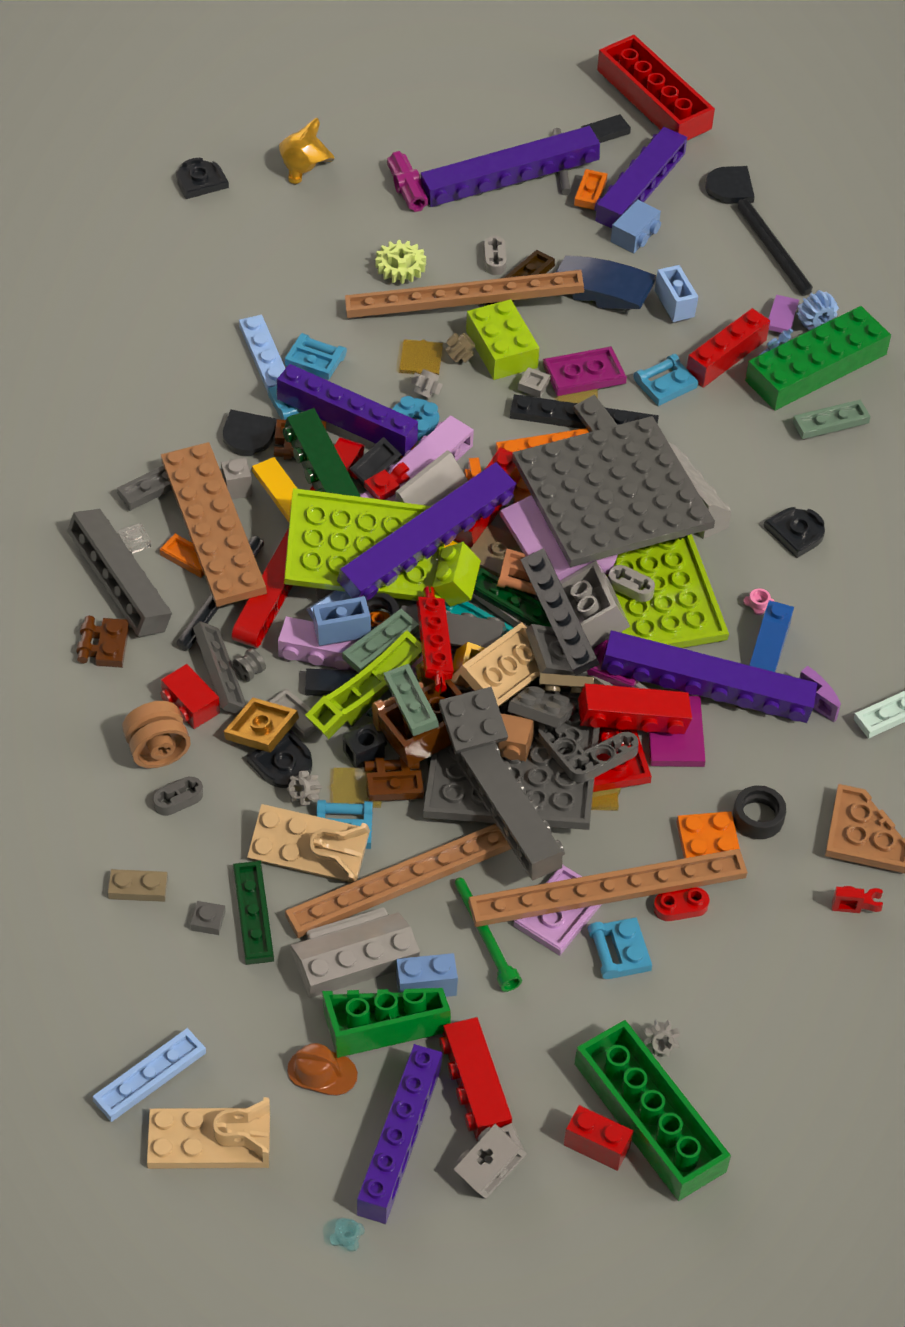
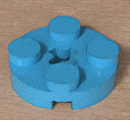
(421, 409)

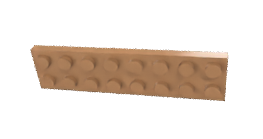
(213, 524)

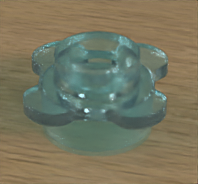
(343, 1226)

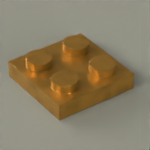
(261, 724)

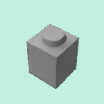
(237, 478)

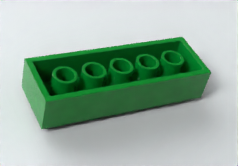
(817, 358)
(652, 1105)

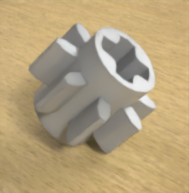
(426, 383)
(304, 788)
(665, 1045)

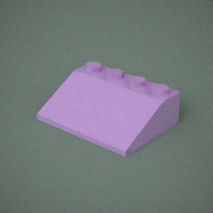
(533, 534)

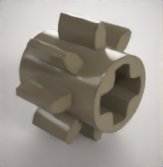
(460, 347)

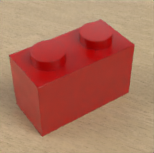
(191, 695)
(598, 1137)

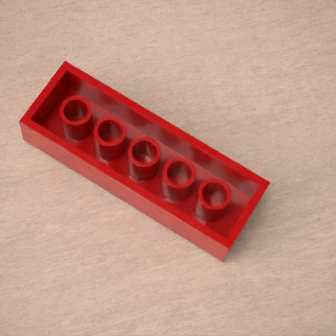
(655, 87)

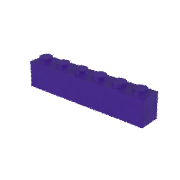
(641, 176)
(346, 409)

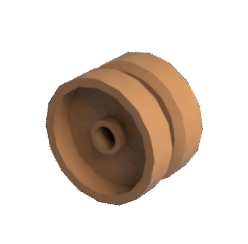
(156, 734)

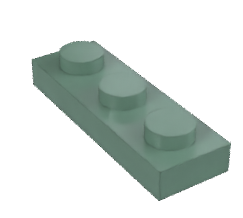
(831, 419)
(378, 640)
(411, 700)

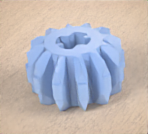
(817, 309)

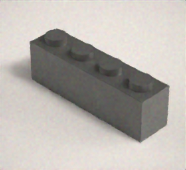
(466, 628)

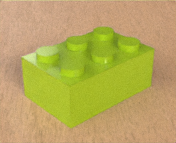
(502, 339)

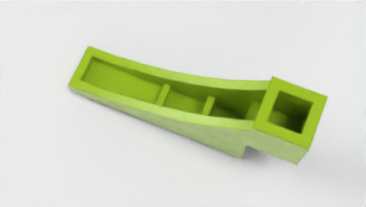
(357, 695)

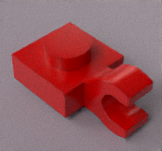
(384, 484)
(854, 899)

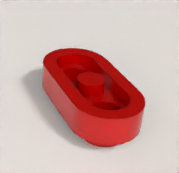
(682, 904)

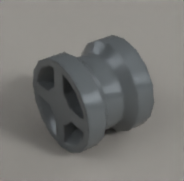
(249, 665)

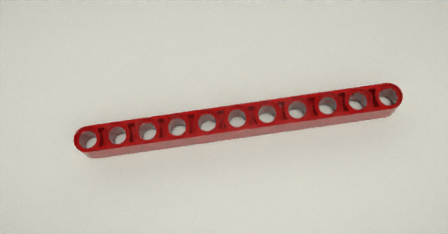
(261, 610)

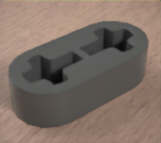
(178, 796)

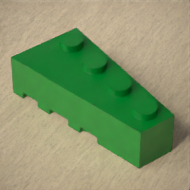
(383, 1018)

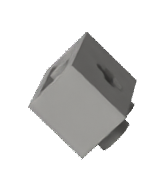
(486, 1176)

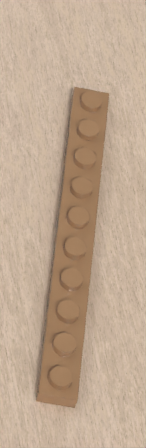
(464, 293)
(397, 880)
(607, 887)

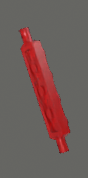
(435, 638)

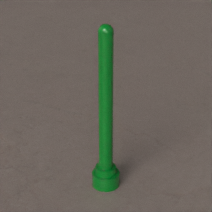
(507, 976)

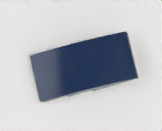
(610, 282)

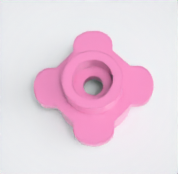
(758, 600)

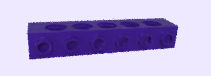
(399, 1134)

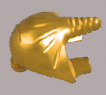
(303, 151)

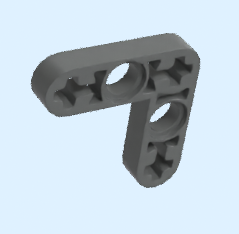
(581, 758)

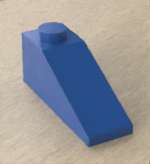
(772, 636)

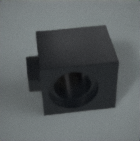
(355, 742)

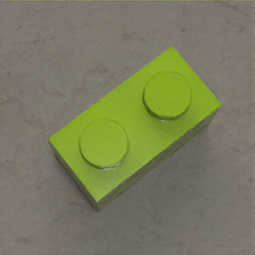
(456, 574)

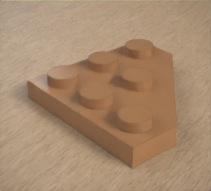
(863, 832)

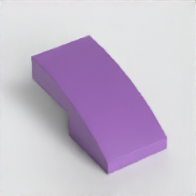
(783, 313)
(826, 700)

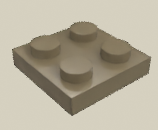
(559, 682)

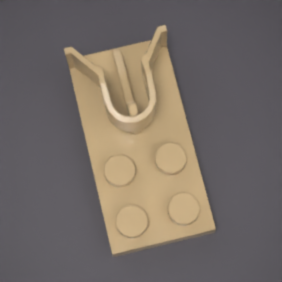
(504, 665)
(309, 843)
(209, 1137)

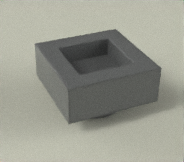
(208, 918)

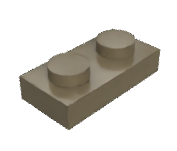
(138, 885)

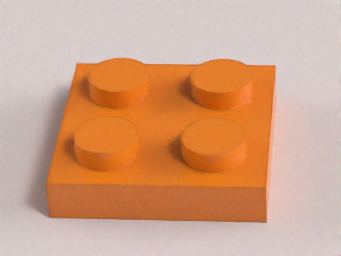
(707, 833)

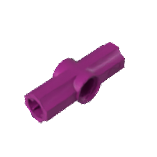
(407, 181)

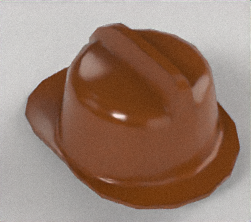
(320, 1070)

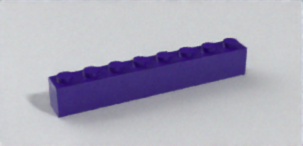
(510, 166)
(427, 532)
(709, 676)

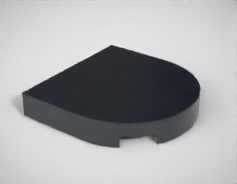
(200, 178)
(730, 184)
(248, 432)
(797, 529)
(284, 761)

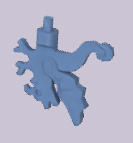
(783, 338)

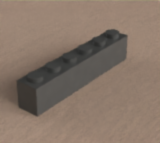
(119, 572)
(512, 810)

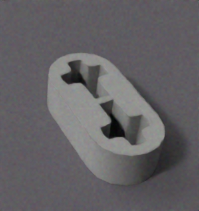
(495, 255)
(631, 583)

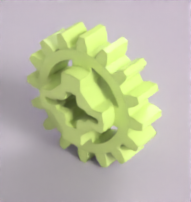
(400, 261)

